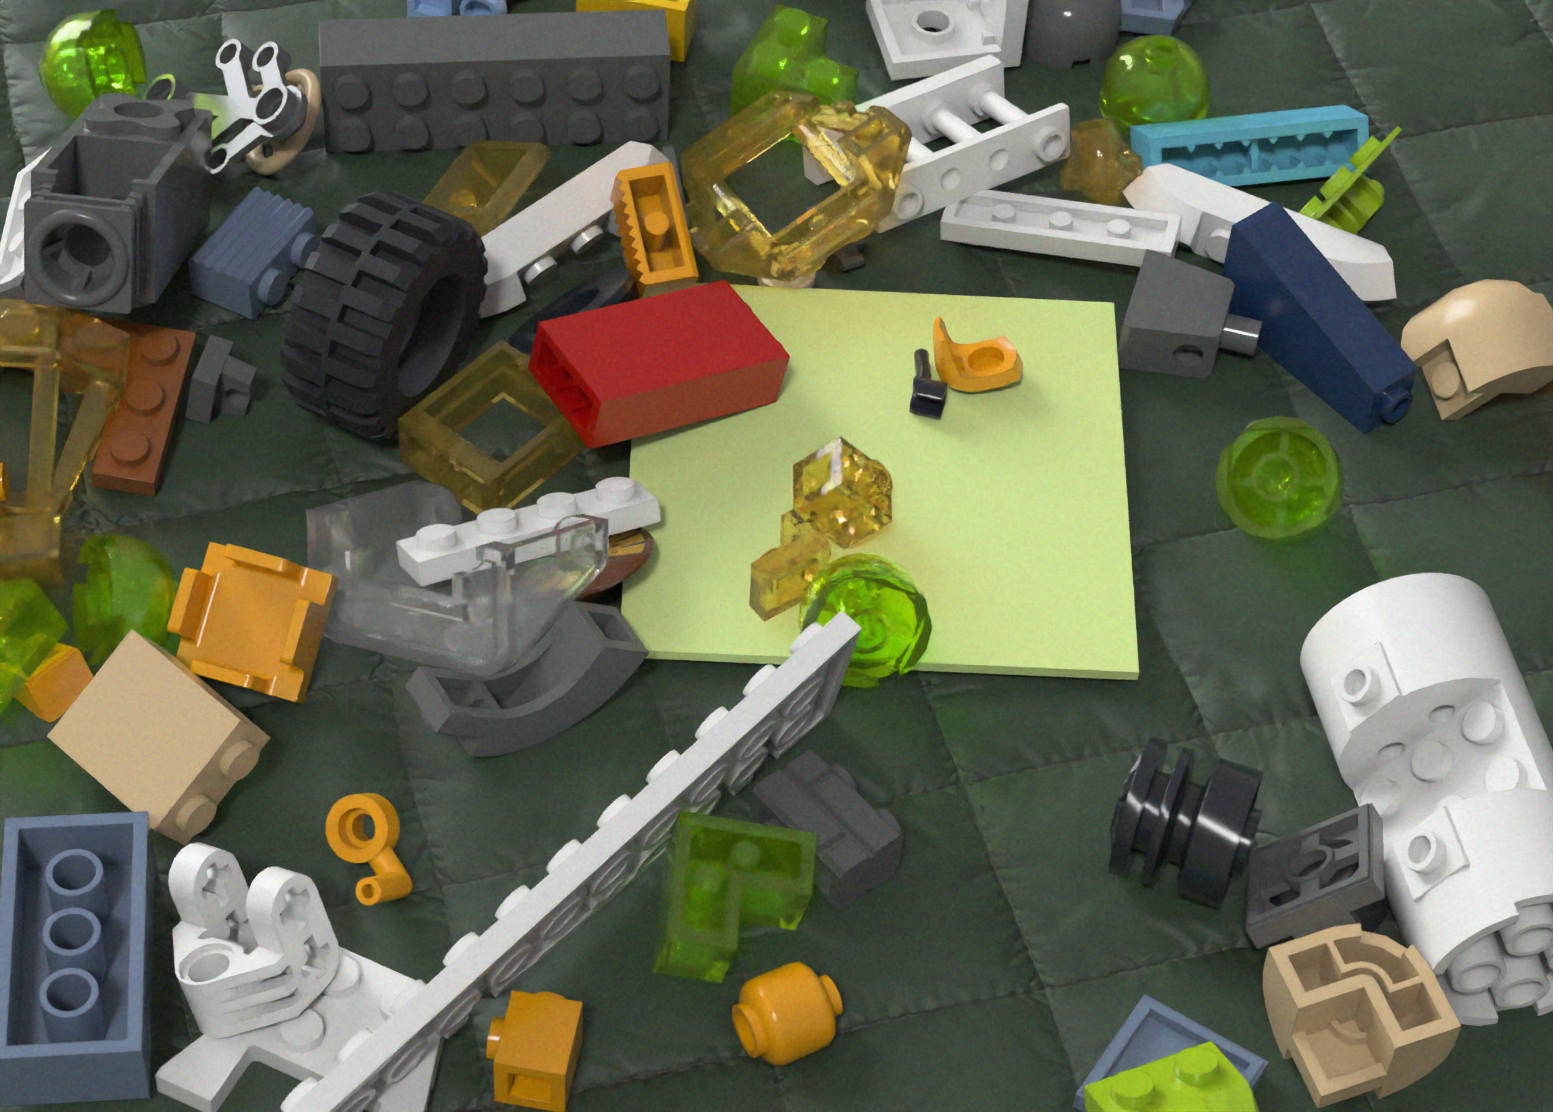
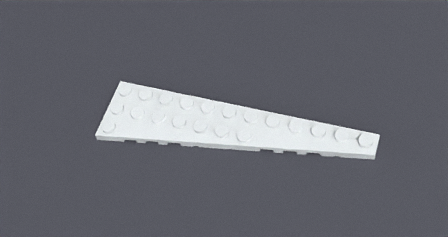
(584, 877)

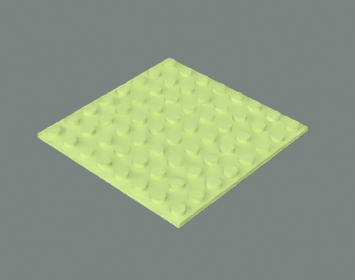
(997, 507)

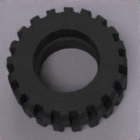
(383, 312)

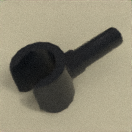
(928, 394)

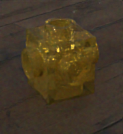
(842, 492)

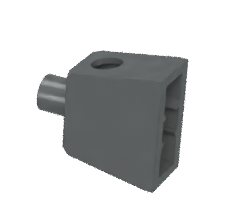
(1181, 320)

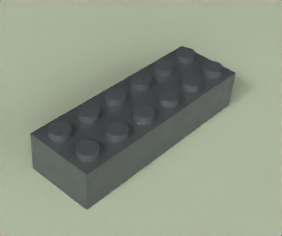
(494, 80)

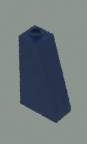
(1316, 321)

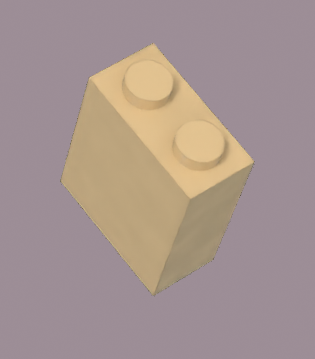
(159, 737)

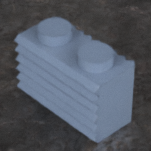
(253, 254)

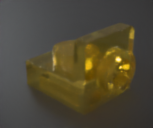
(785, 571)

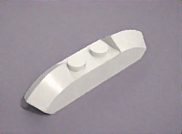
(1213, 208)
(554, 224)

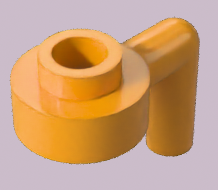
(351, 844)

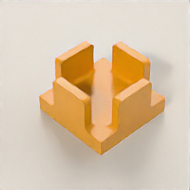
(252, 620)

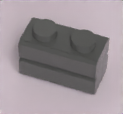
(854, 841)

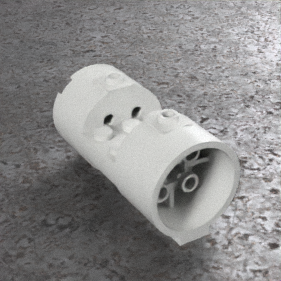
(1460, 771)

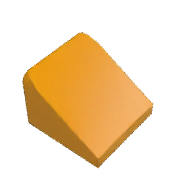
(55, 683)

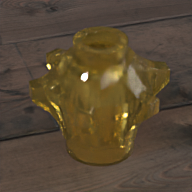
(1099, 162)

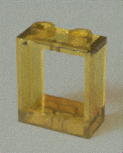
(476, 480)

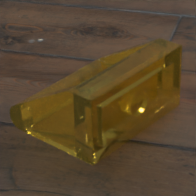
(488, 181)

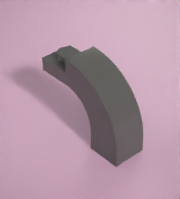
(545, 693)

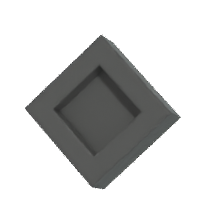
(219, 383)

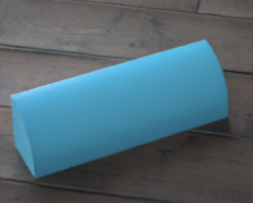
(1257, 145)

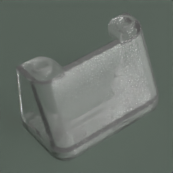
(468, 623)

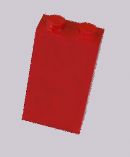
(657, 363)

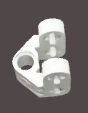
(254, 963)

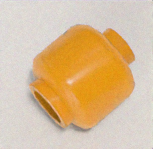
(786, 1013)

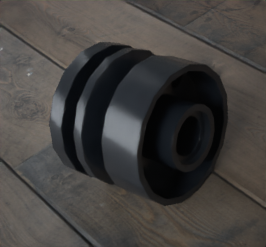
(1186, 822)

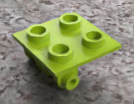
(1351, 195)

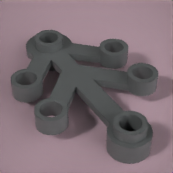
(274, 113)

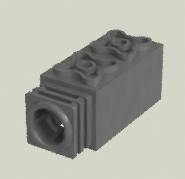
(117, 204)

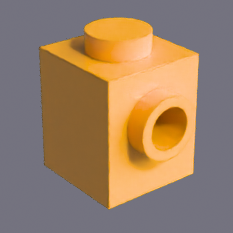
(536, 1050)

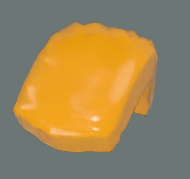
(975, 365)

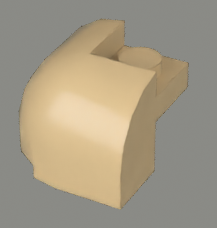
(1482, 344)
(1356, 1012)

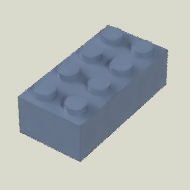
(76, 958)

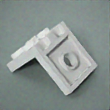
(963, 33)

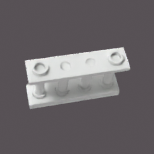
(977, 161)

